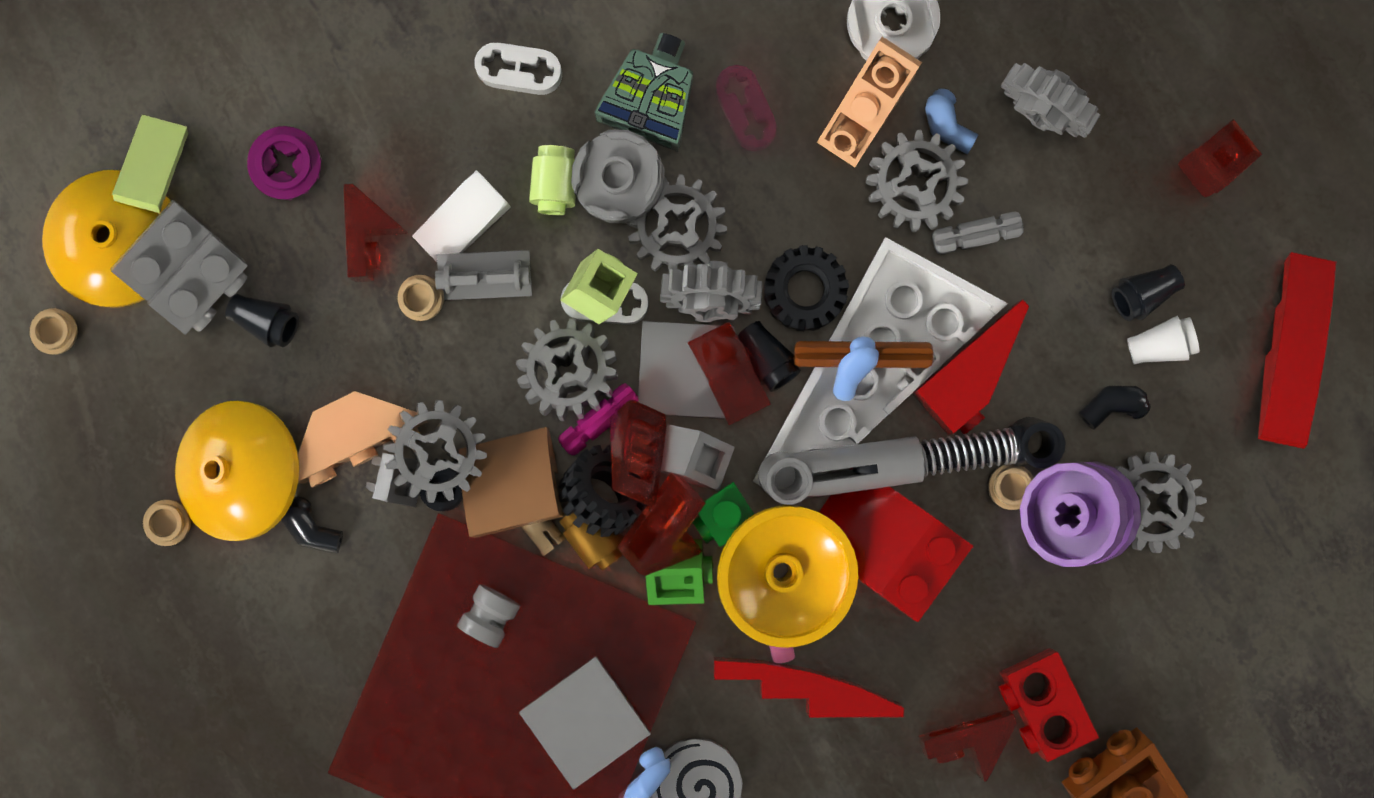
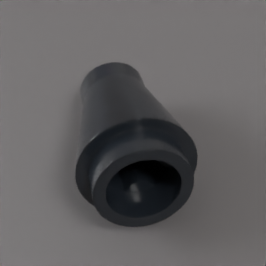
(1145, 292)
(266, 320)
(768, 356)

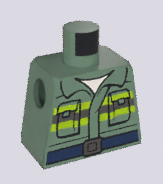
(650, 94)

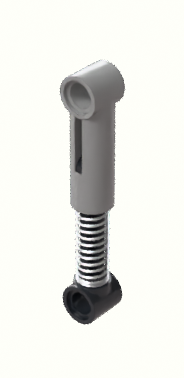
(907, 460)

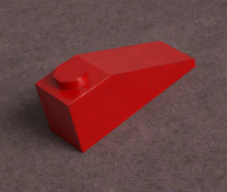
(969, 379)

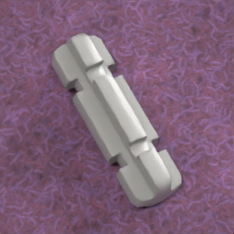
(977, 232)

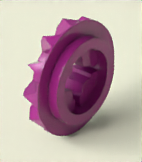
(263, 161)

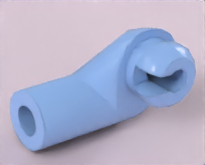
(943, 121)
(855, 367)
(655, 772)

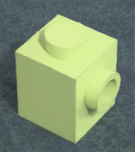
(599, 286)

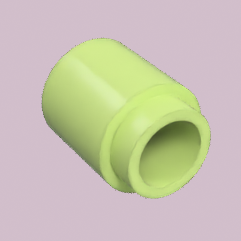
(551, 180)

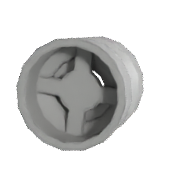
(488, 616)

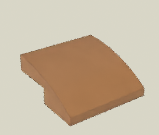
(514, 484)

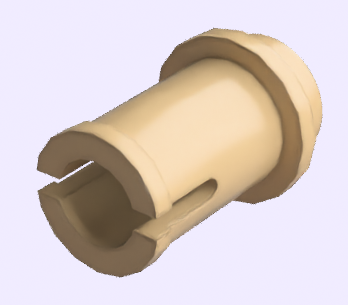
(535, 533)

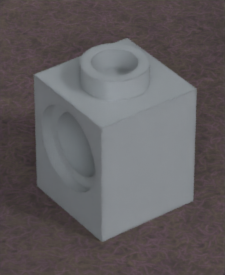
(695, 456)

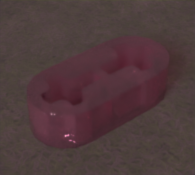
(755, 103)

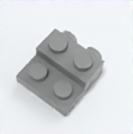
(181, 268)

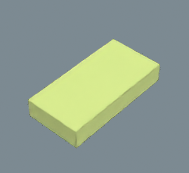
(150, 163)

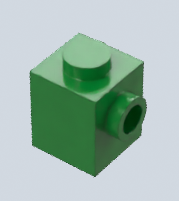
(722, 515)

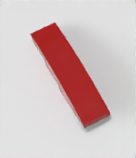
(1297, 351)
(823, 692)

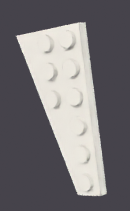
(895, 302)

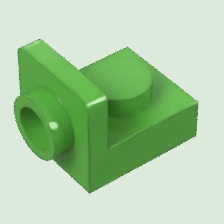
(682, 581)

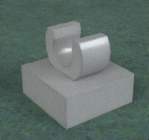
(385, 488)

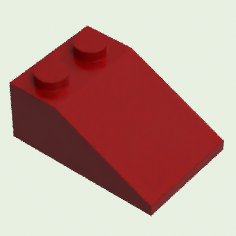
(897, 546)

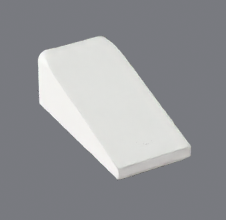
(462, 217)

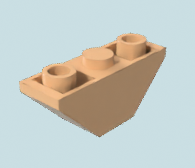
(869, 101)
(346, 432)

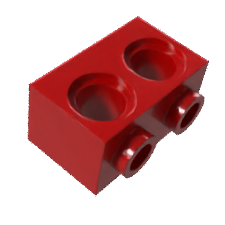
(1057, 699)

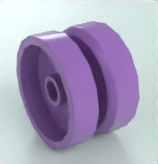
(1072, 539)

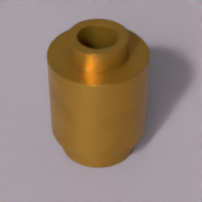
(592, 548)

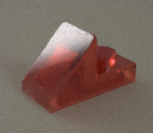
(1219, 159)
(362, 222)
(729, 373)
(660, 533)
(983, 736)

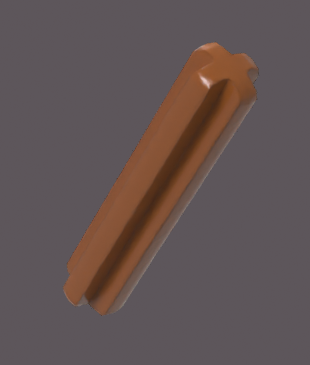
(890, 354)

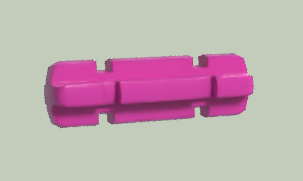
(594, 421)

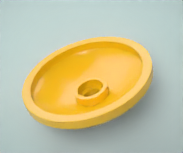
(72, 244)
(255, 473)
(811, 594)

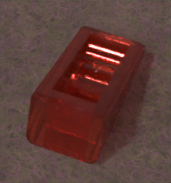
(637, 435)

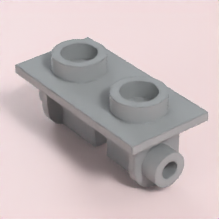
(484, 274)

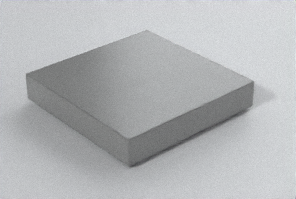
(670, 374)
(584, 722)

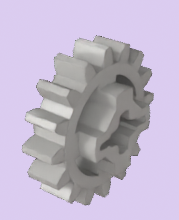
(1050, 100)
(910, 161)
(690, 241)
(711, 291)
(551, 359)
(424, 471)
(1168, 489)

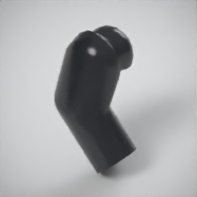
(1115, 399)
(306, 531)

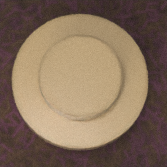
(420, 298)
(53, 331)
(1008, 485)
(166, 523)

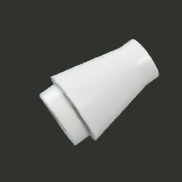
(1165, 342)

